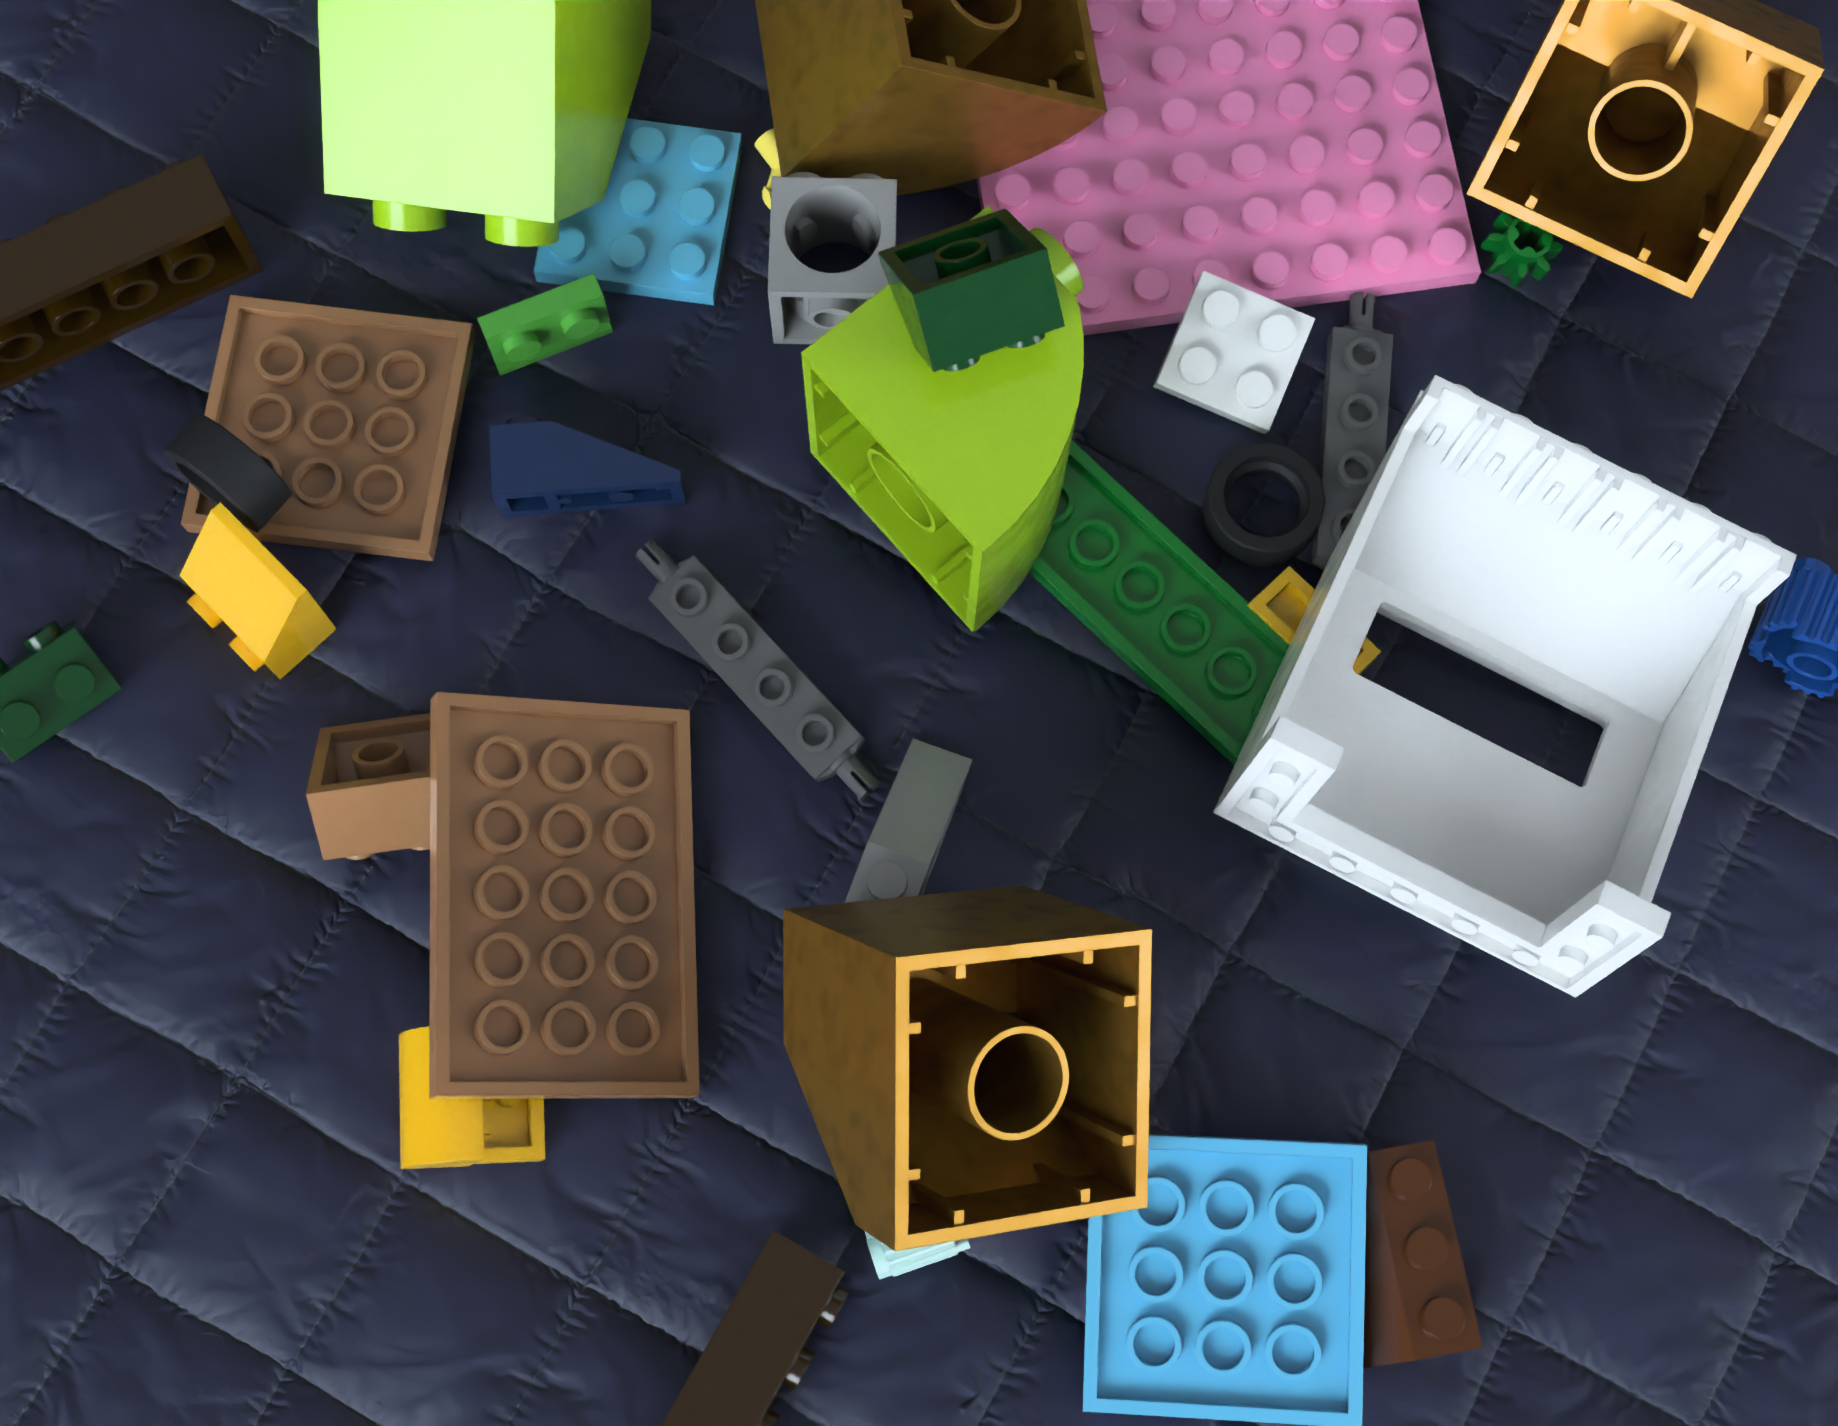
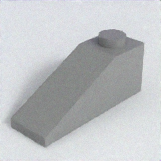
(911, 824)

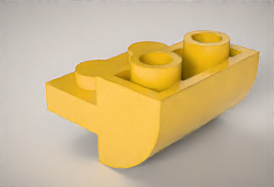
(460, 1130)

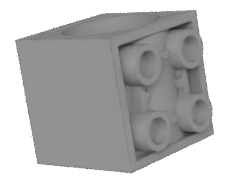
(817, 212)

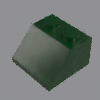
(973, 290)

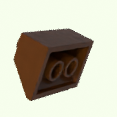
(1413, 1262)

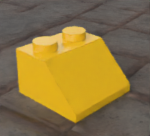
(252, 595)

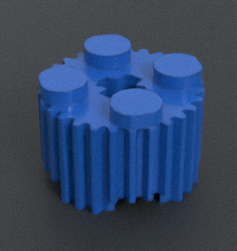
(1802, 628)

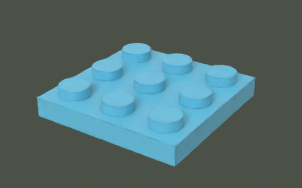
(660, 217)

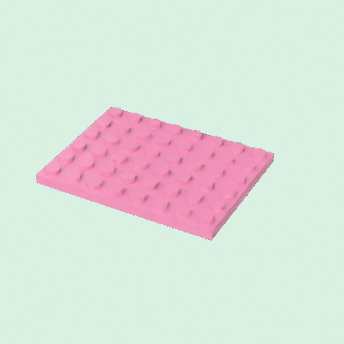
(1253, 146)

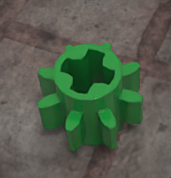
(1511, 260)

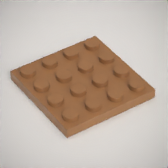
(349, 415)

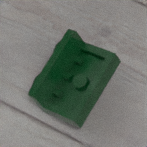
(50, 687)

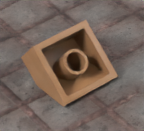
(371, 787)

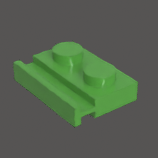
(546, 324)

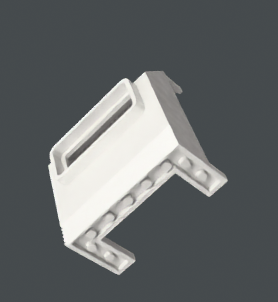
(1561, 583)

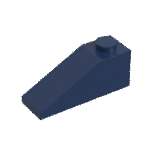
(562, 470)

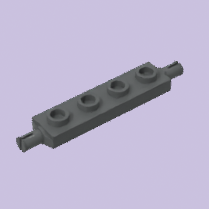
(1352, 419)
(757, 669)

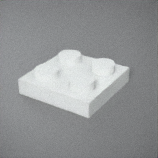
(1234, 352)

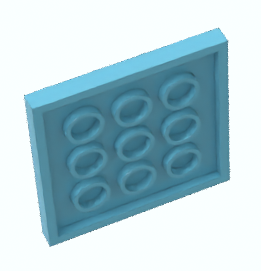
(1232, 1285)

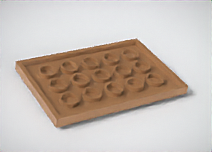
(561, 900)

